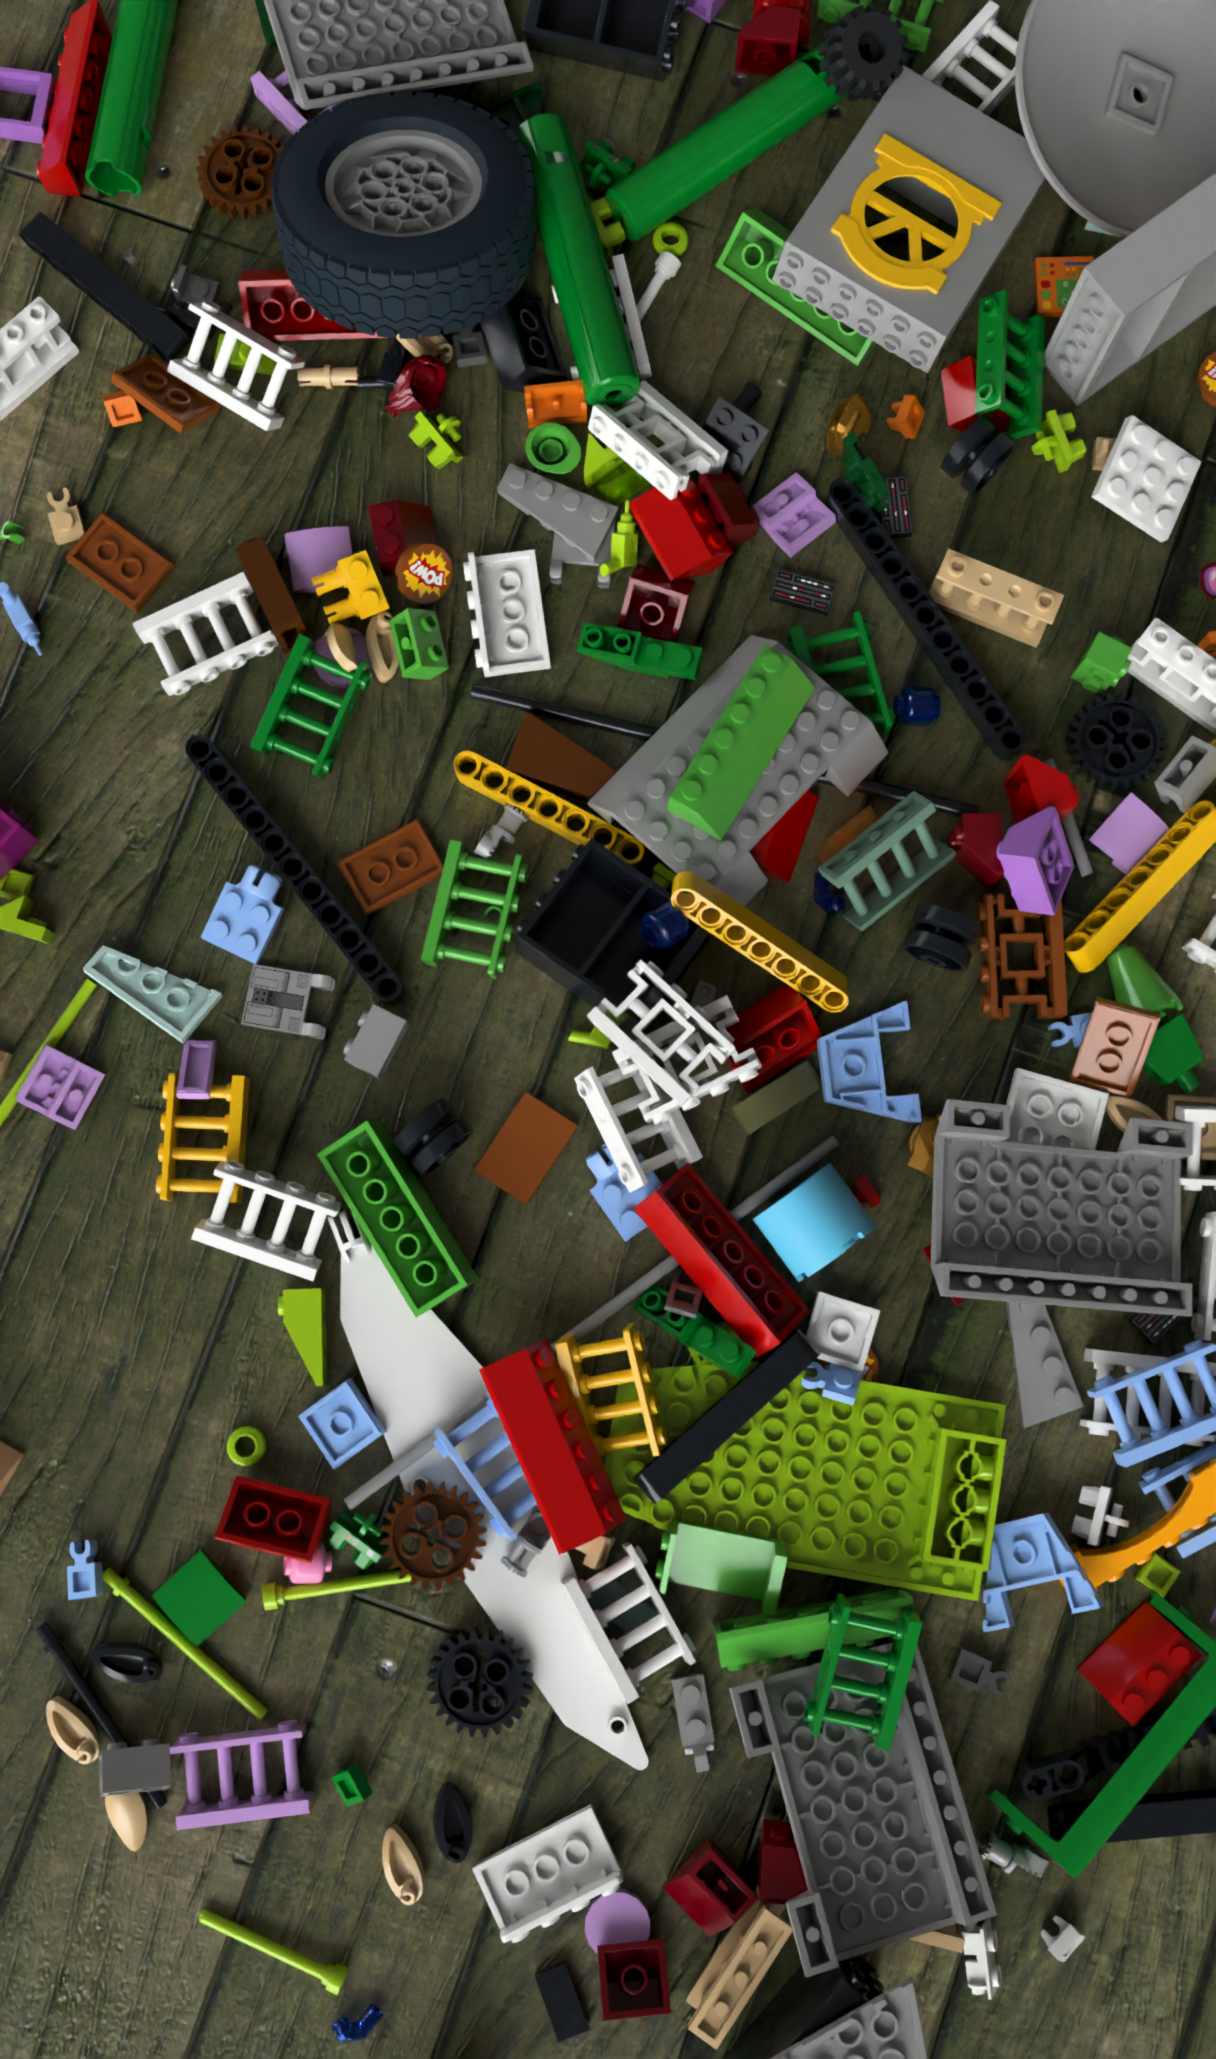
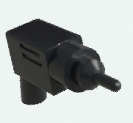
(190, 320)
(389, 371)

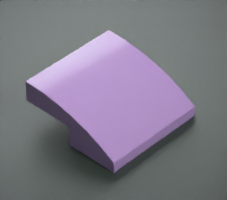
(793, 514)
(314, 553)
(1129, 833)
(59, 1087)

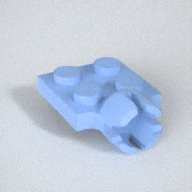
(246, 915)
(614, 1195)

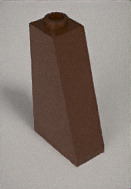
(271, 592)
(556, 761)

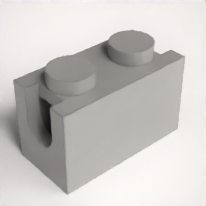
(1188, 774)
(376, 1041)
(134, 1768)

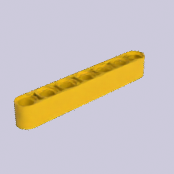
(540, 798)
(1142, 887)
(826, 985)

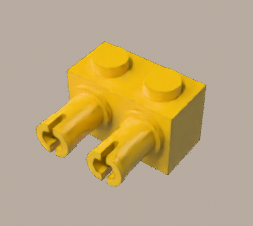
(363, 585)

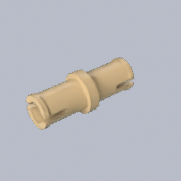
(329, 376)

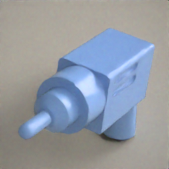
(20, 616)

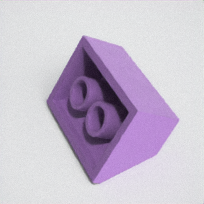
(1036, 862)

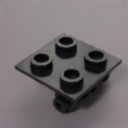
(736, 433)

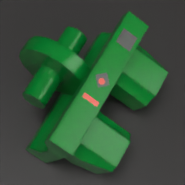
(604, 166)
(361, 1534)

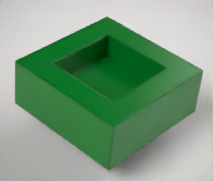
(352, 1784)

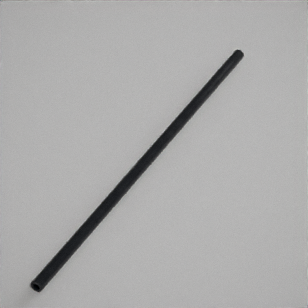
(645, 732)

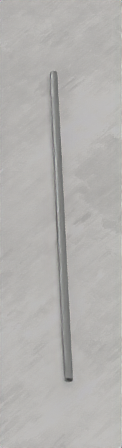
(592, 1321)

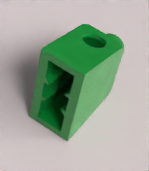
(1173, 1055)

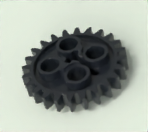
(1137, 725)
(508, 1687)

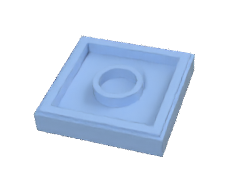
(342, 1423)

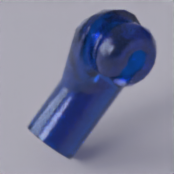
(825, 898)
(357, 2030)

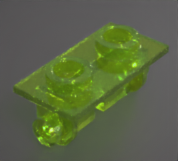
(620, 486)

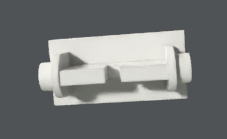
(982, 1973)

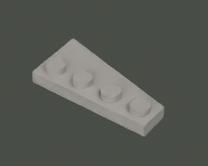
(568, 512)
(1042, 1372)

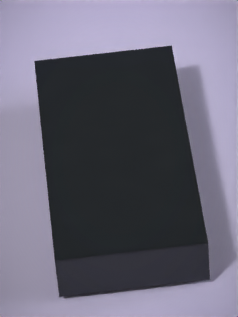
(562, 2001)

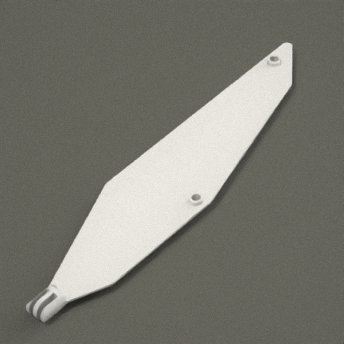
(421, 1381)

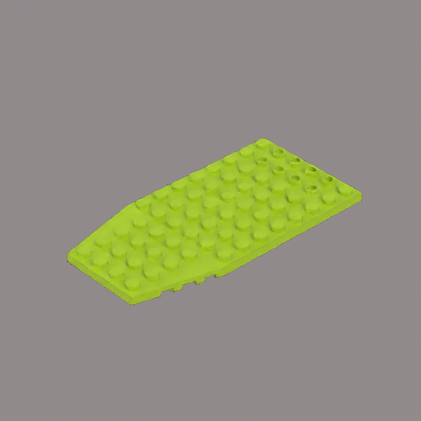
(859, 1491)

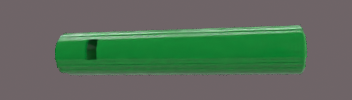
(130, 95)
(722, 146)
(578, 264)

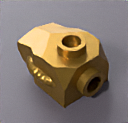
(849, 416)
(922, 1145)

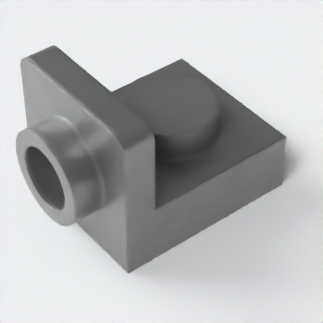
(192, 288)

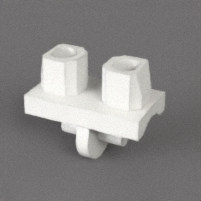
(1093, 1529)

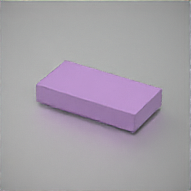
(197, 1069)

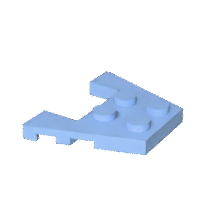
(854, 1067)
(1031, 1554)

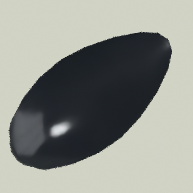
(128, 1662)
(452, 1823)

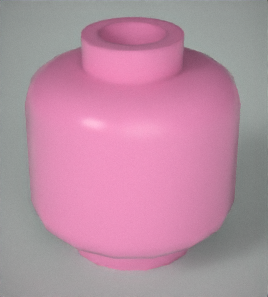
(304, 1572)

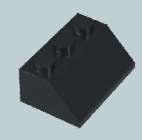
(523, 344)

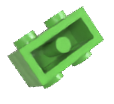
(418, 644)
(1102, 663)

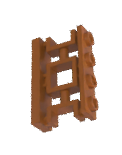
(1048, 958)

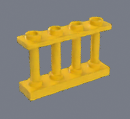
(233, 1123)
(570, 1357)

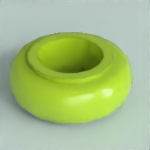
(670, 229)
(232, 1446)

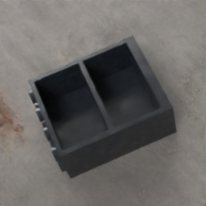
(608, 33)
(591, 932)
(806, 2007)

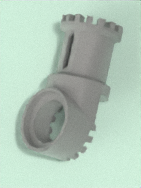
(504, 829)
(526, 1541)
(1011, 1855)

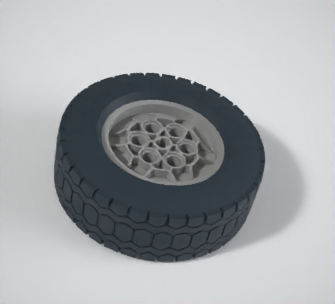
(405, 214)

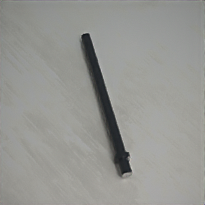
(88, 1696)

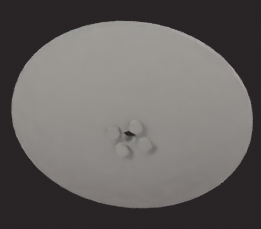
(1078, 109)

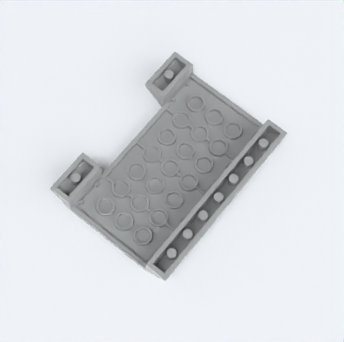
(383, 46)
(823, 737)
(1058, 1218)
(872, 1826)

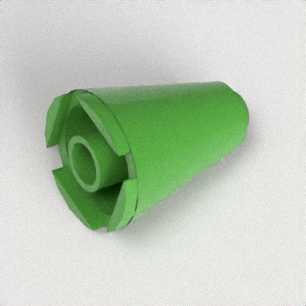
(1139, 983)

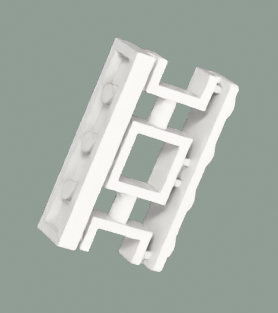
(31, 353)
(671, 427)
(1176, 672)
(668, 1035)
(645, 1049)

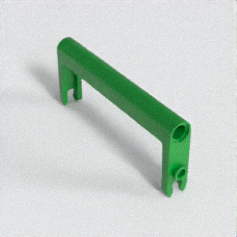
(1141, 1767)

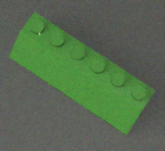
(752, 261)
(741, 743)
(397, 1216)
(801, 1629)

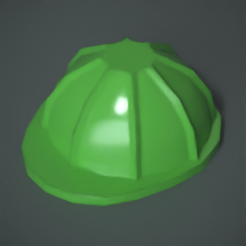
(553, 448)

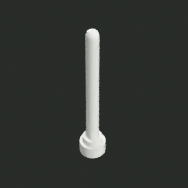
(666, 267)

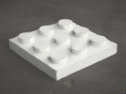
(1146, 478)
(1054, 1111)

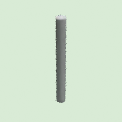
(1075, 838)

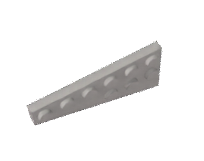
(876, 2030)

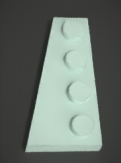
(161, 997)

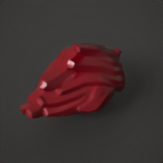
(419, 385)

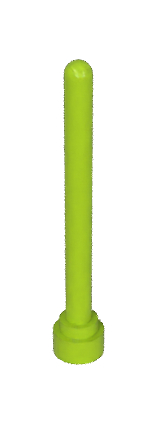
(277, 1595)
(331, 1975)

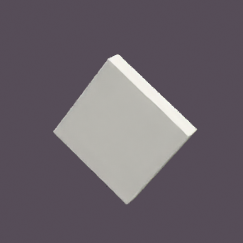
(841, 1330)

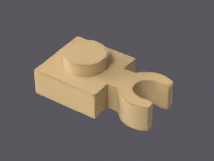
(66, 520)

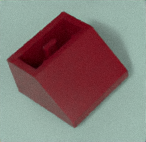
(711, 1889)

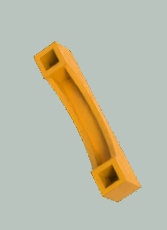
(1189, 1511)

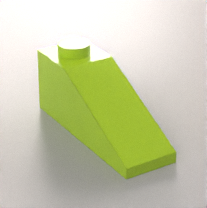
(306, 1322)

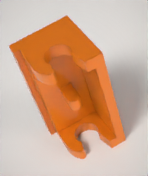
(555, 403)

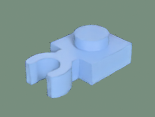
(1073, 1031)
(838, 1382)
(86, 1576)

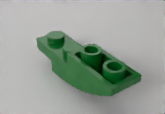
(638, 653)
(696, 1333)

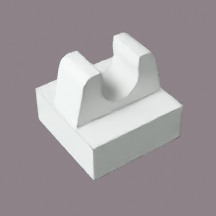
(1065, 1942)

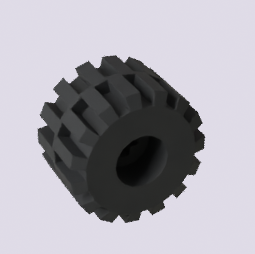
(863, 52)

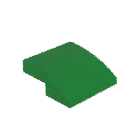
(199, 1597)

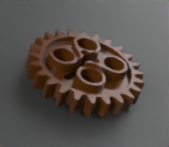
(220, 167)
(421, 1563)

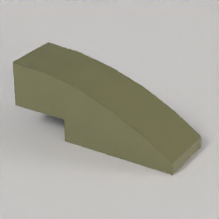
(777, 1097)

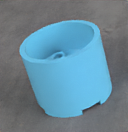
(814, 1222)

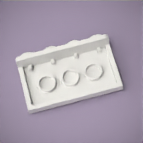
(507, 613)
(548, 1874)

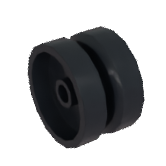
(978, 454)
(941, 937)
(435, 1137)

